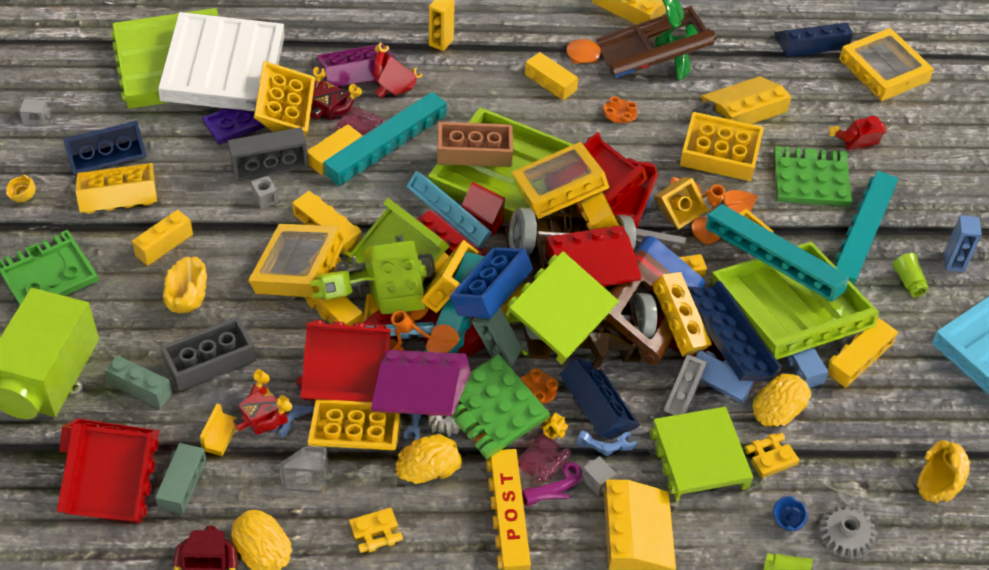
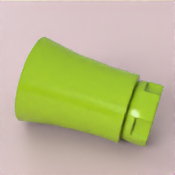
(911, 274)
(786, 562)

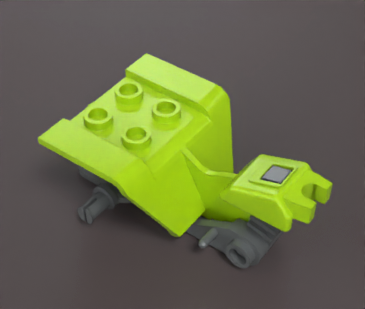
(390, 270)

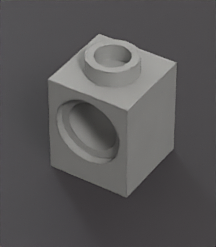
(34, 112)
(264, 192)
(595, 475)

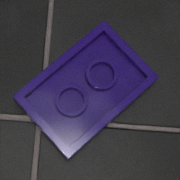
(231, 124)

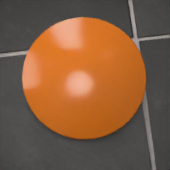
(583, 51)
(620, 110)
(541, 385)

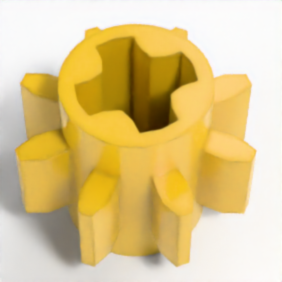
(554, 426)

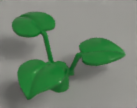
(675, 15)

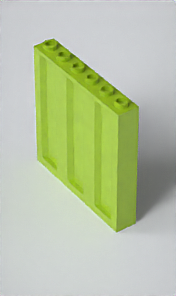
(143, 54)
(528, 147)
(790, 314)

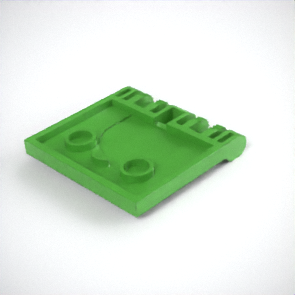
(810, 179)
(55, 270)
(498, 406)

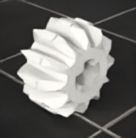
(443, 424)

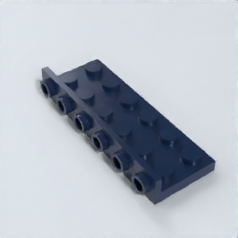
(734, 334)

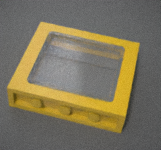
(886, 64)
(560, 180)
(296, 258)

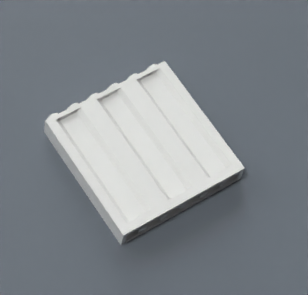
(218, 60)

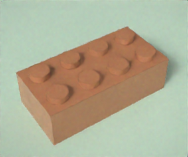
(474, 144)

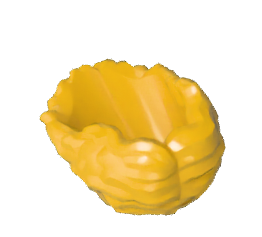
(185, 285)
(781, 400)
(428, 459)
(944, 472)
(260, 541)

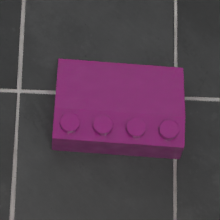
(350, 65)
(420, 382)

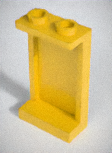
(443, 283)

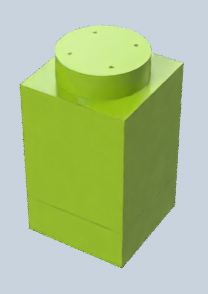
(44, 353)

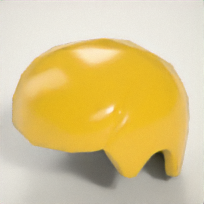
(21, 189)

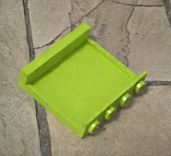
(398, 222)
(562, 305)
(700, 451)

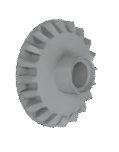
(847, 542)

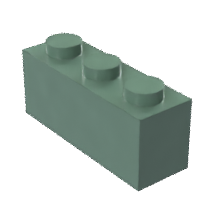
(498, 337)
(138, 381)
(180, 478)

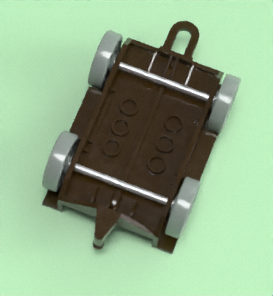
(641, 311)

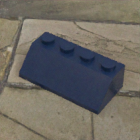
(814, 39)
(104, 147)
(598, 399)

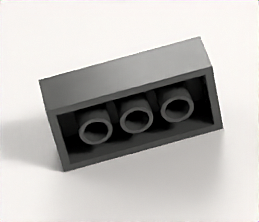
(268, 154)
(208, 353)

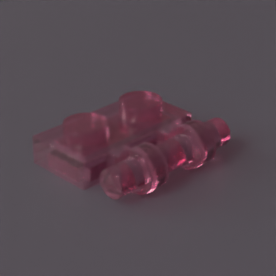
(359, 125)
(536, 456)

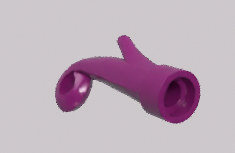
(553, 490)

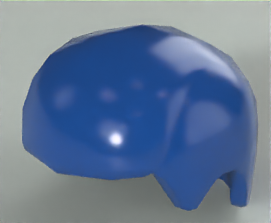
(790, 514)

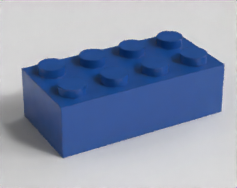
(491, 282)

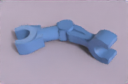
(295, 412)
(413, 429)
(585, 440)

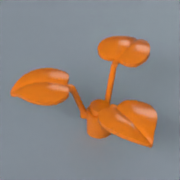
(734, 199)
(442, 338)

